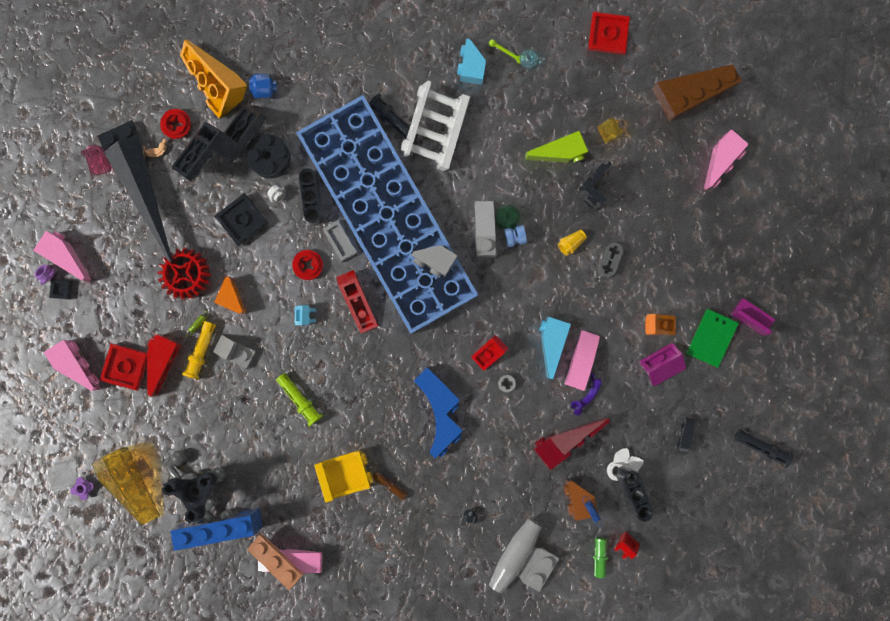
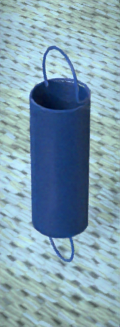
(592, 511)

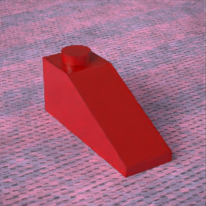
(356, 301)
(160, 358)

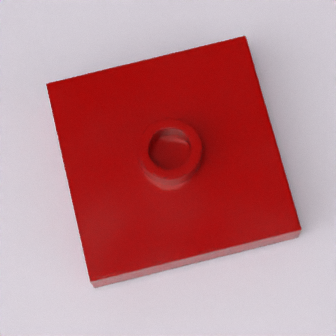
(608, 33)
(124, 367)

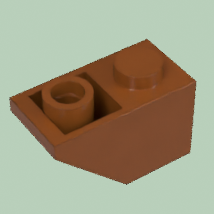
(577, 497)

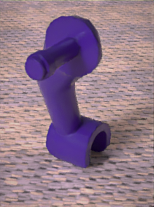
(595, 386)

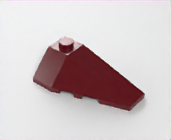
(557, 447)

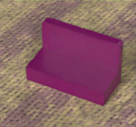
(753, 317)
(663, 364)

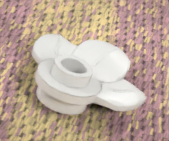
(622, 458)

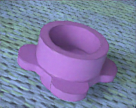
(44, 273)
(83, 494)

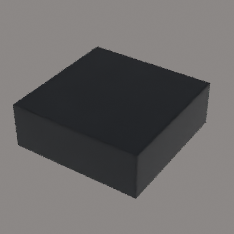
(60, 289)

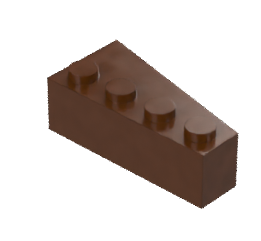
(692, 90)

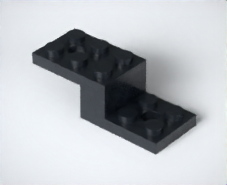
(225, 144)

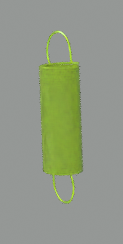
(197, 323)

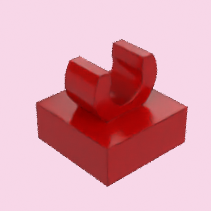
(627, 545)

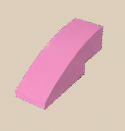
(582, 360)
(304, 560)

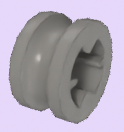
(503, 388)

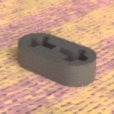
(614, 261)

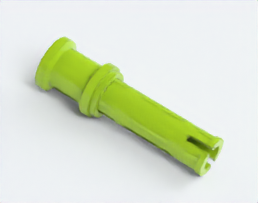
(304, 407)

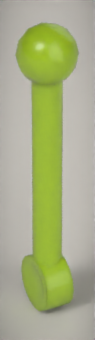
(492, 43)

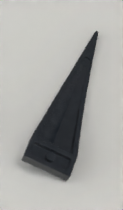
(127, 156)

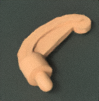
(156, 152)

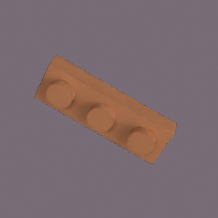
(275, 561)

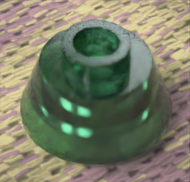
(502, 213)

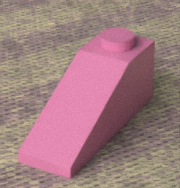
(61, 253)

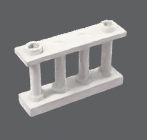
(453, 122)

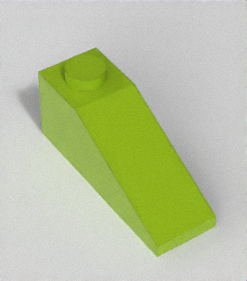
(561, 150)

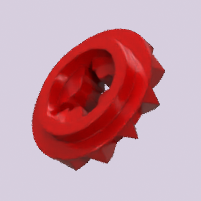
(171, 117)
(298, 267)

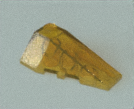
(123, 480)

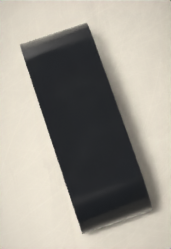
(307, 188)
(640, 499)

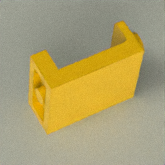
(343, 475)

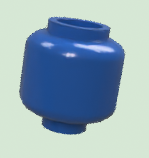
(262, 86)

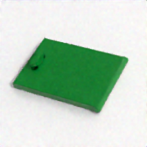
(712, 338)

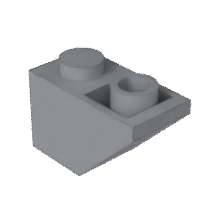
(436, 258)

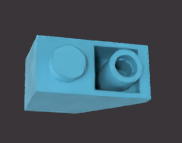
(473, 64)

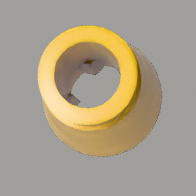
(571, 242)

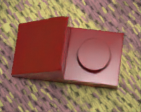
(489, 352)

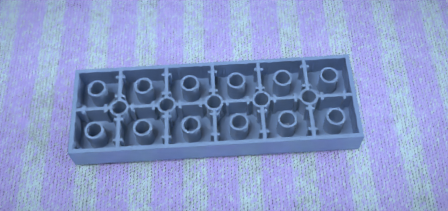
(384, 212)

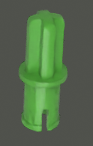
(600, 557)

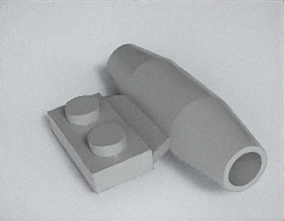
(524, 560)

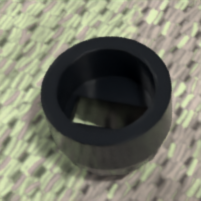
(469, 516)

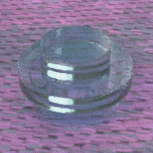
(528, 58)

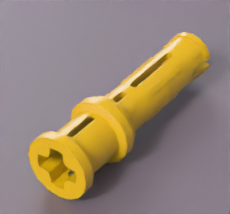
(196, 360)

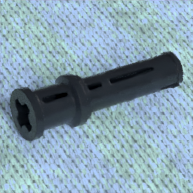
(387, 112)
(772, 451)

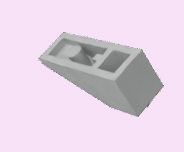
(485, 229)

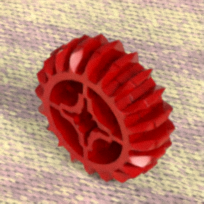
(172, 287)

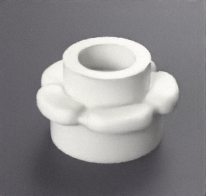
(276, 193)

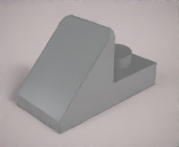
(234, 351)

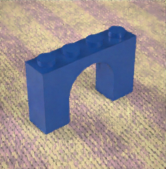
(199, 533)

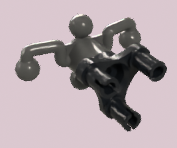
(194, 491)

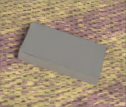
(340, 241)

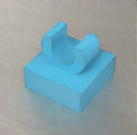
(302, 315)

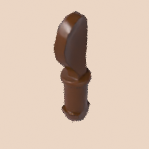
(381, 480)

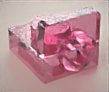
(96, 160)

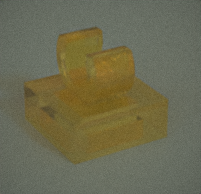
(609, 130)

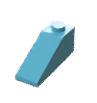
(553, 340)

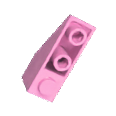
(723, 155)
(67, 360)

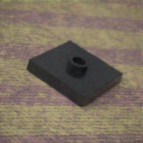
(241, 219)

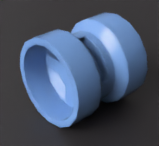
(515, 236)

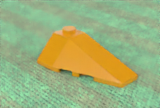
(219, 83)

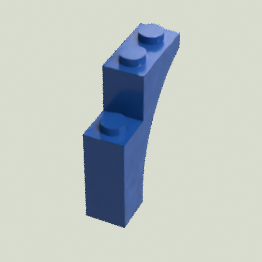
(442, 402)

